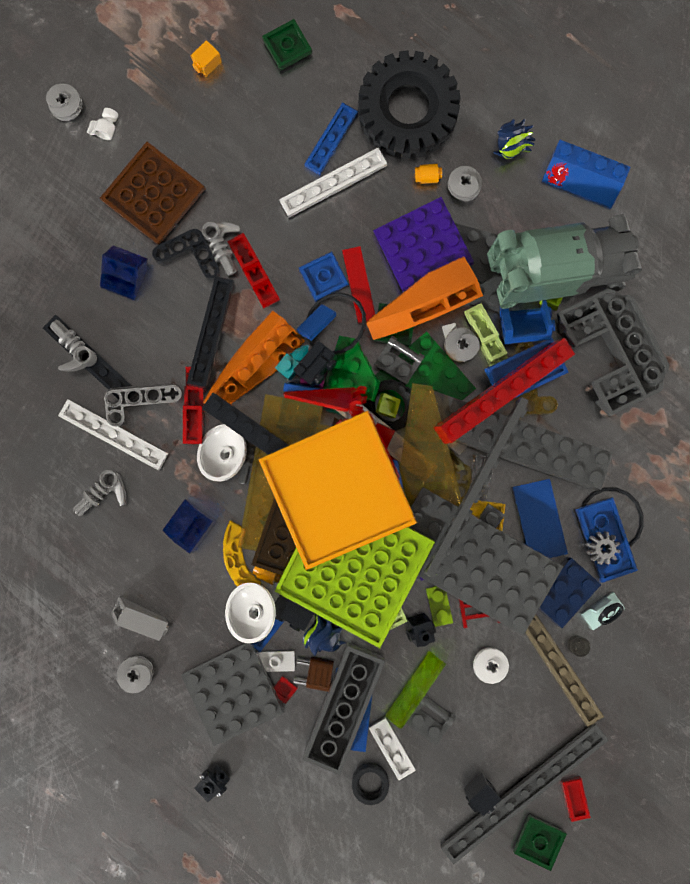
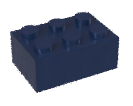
(568, 592)

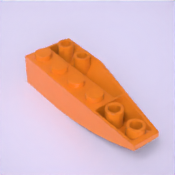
(427, 299)
(256, 358)

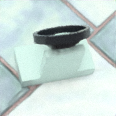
(603, 611)

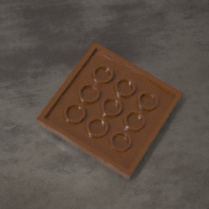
(152, 193)

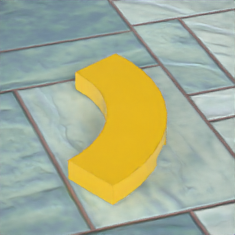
(234, 556)

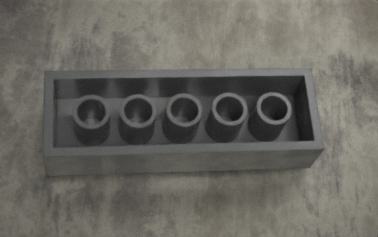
(344, 708)

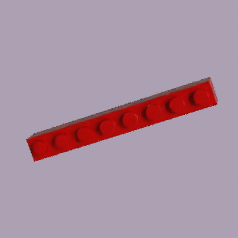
(503, 391)

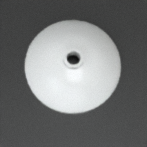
(214, 453)
(242, 612)

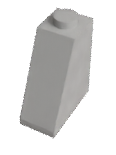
(139, 619)

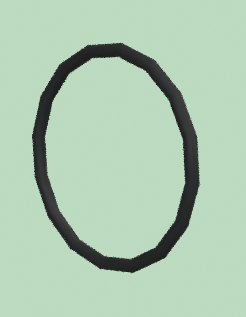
(363, 318)
(625, 493)

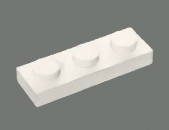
(392, 748)

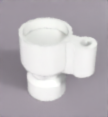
(104, 126)

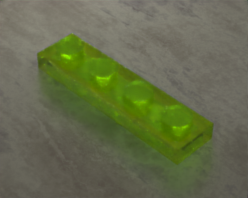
(415, 690)

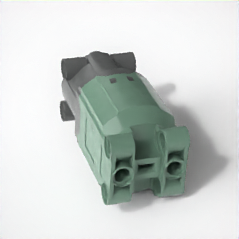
(563, 260)

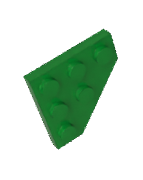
(352, 370)

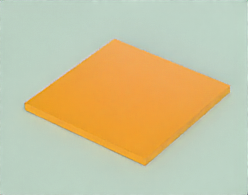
(337, 490)

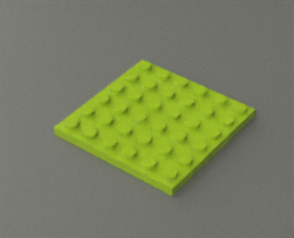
(362, 587)

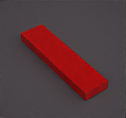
(358, 282)

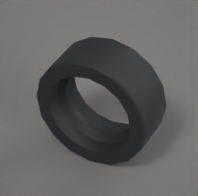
(367, 799)

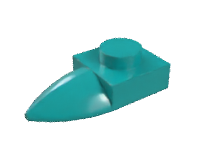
(290, 361)

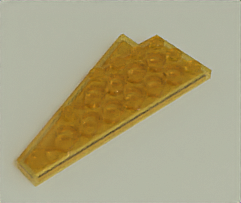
(291, 422)
(425, 457)

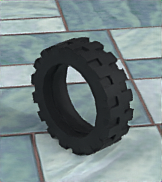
(403, 391)

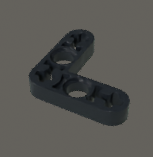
(194, 246)

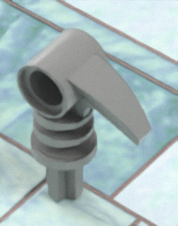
(217, 243)
(76, 348)
(102, 487)

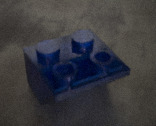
(122, 272)
(188, 526)

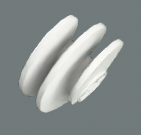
(499, 670)

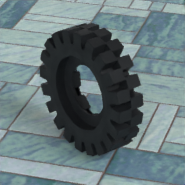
(400, 136)

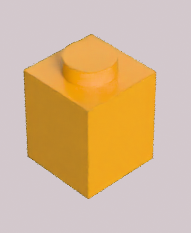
(205, 58)

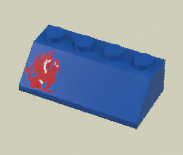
(585, 174)

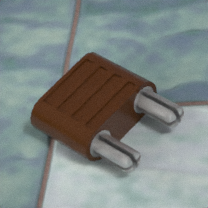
(318, 675)

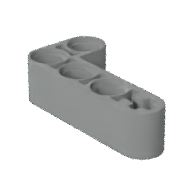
(143, 399)

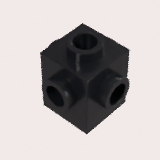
(420, 630)
(212, 783)

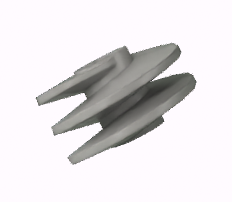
(64, 102)
(468, 191)
(470, 341)
(142, 667)

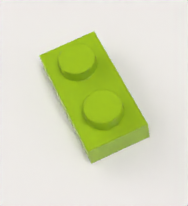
(439, 606)

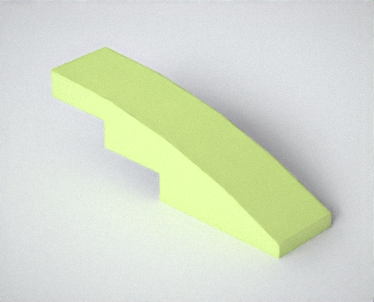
(486, 334)

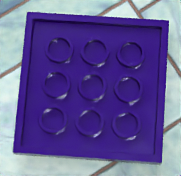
(421, 242)

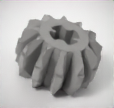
(603, 556)

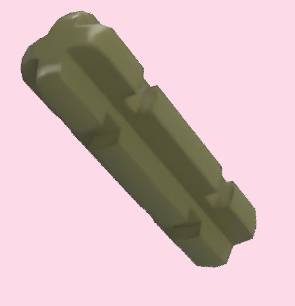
(457, 463)

